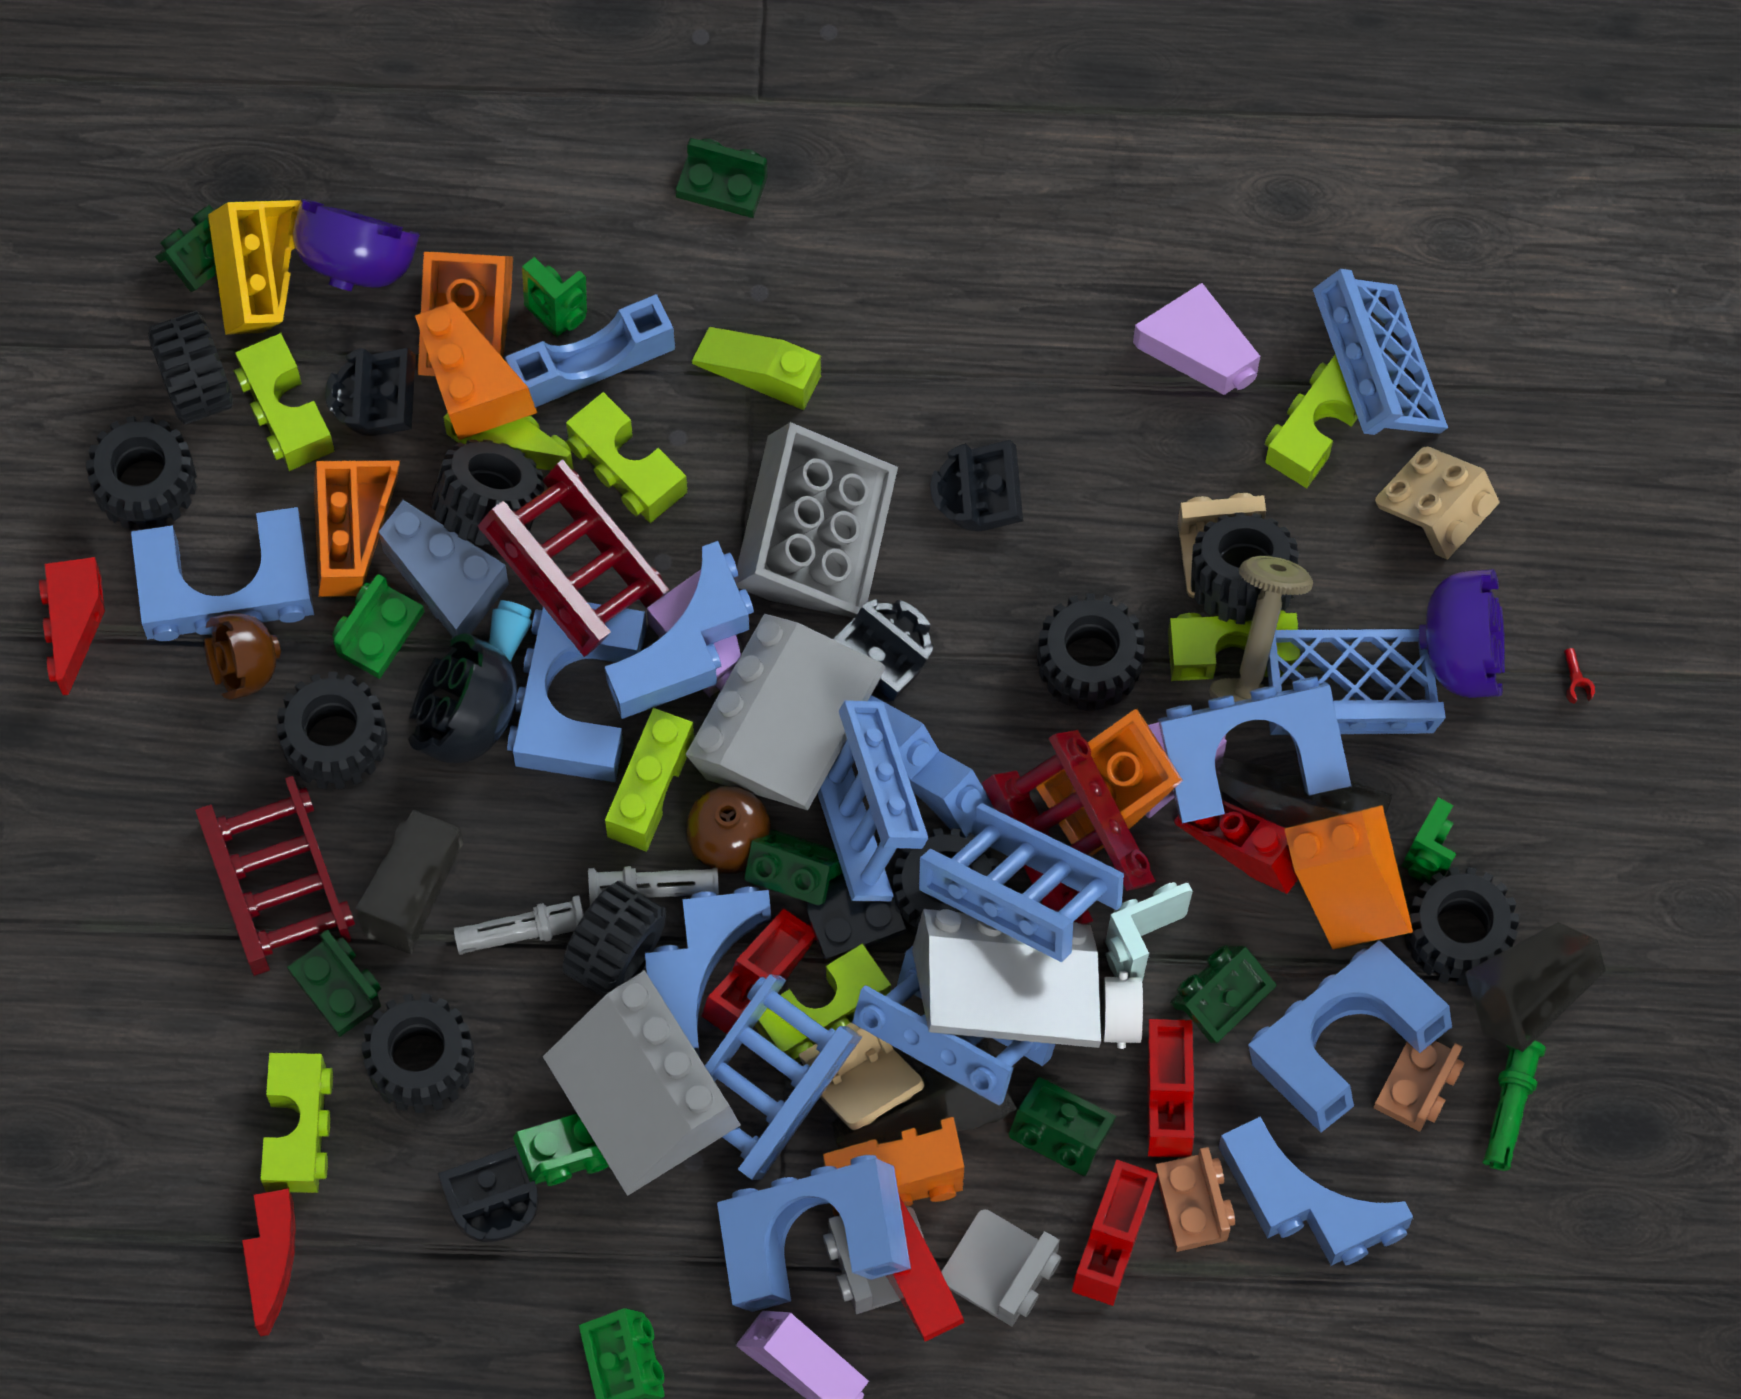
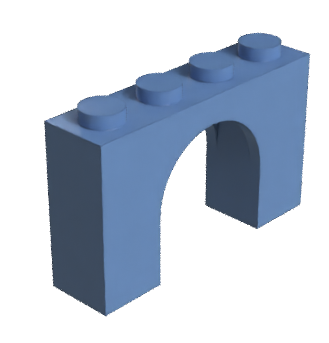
(276, 592)
(1304, 712)
(546, 737)
(1370, 985)
(758, 1222)

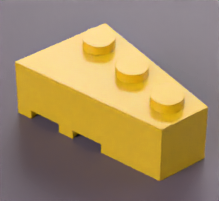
(252, 262)

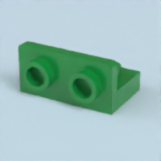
(550, 300)
(376, 627)
(1426, 853)
(558, 1150)
(622, 1356)

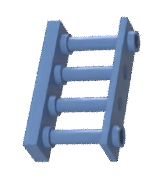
(889, 797)
(1006, 909)
(946, 1053)
(807, 1080)

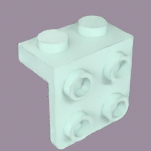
(1137, 919)

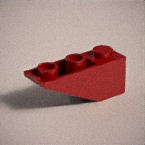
(75, 613)
(1247, 843)

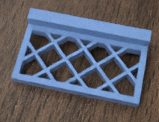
(1367, 365)
(1364, 714)

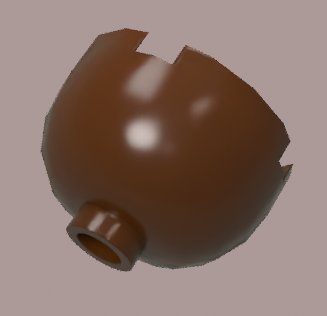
(240, 654)
(724, 826)

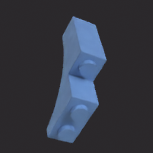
(685, 656)
(936, 778)
(711, 929)
(1286, 1197)

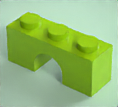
(296, 432)
(1298, 446)
(646, 484)
(1198, 639)
(642, 791)
(847, 978)
(296, 1159)

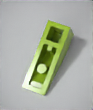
(761, 364)

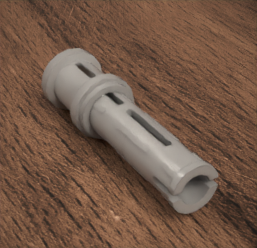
(704, 881)
(540, 923)

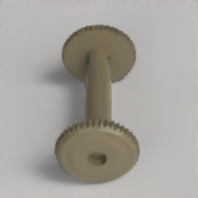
(1275, 579)

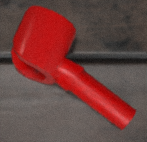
(1576, 678)

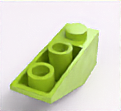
(526, 437)

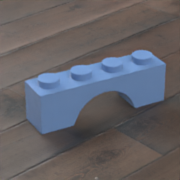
(631, 338)

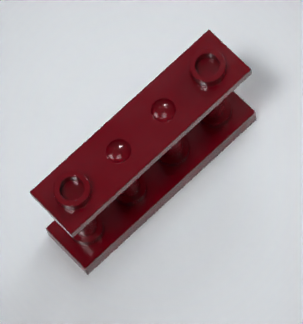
(543, 577)
(1012, 797)
(247, 906)

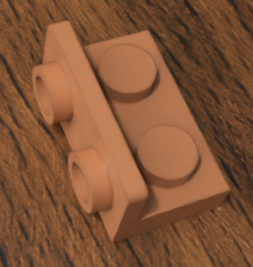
(1416, 1083)
(1195, 1201)

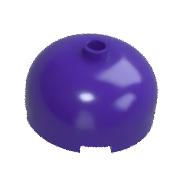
(351, 246)
(1466, 634)

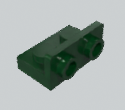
(722, 177)
(191, 252)
(792, 866)
(336, 984)
(1223, 991)
(1061, 1126)

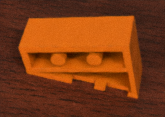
(471, 374)
(348, 517)
(922, 1163)

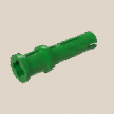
(1516, 1085)

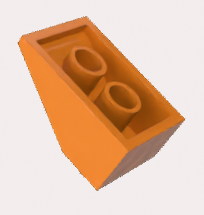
(478, 287)
(1131, 767)
(1350, 876)

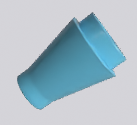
(509, 626)

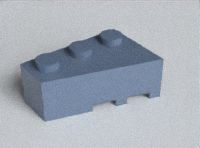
(446, 571)

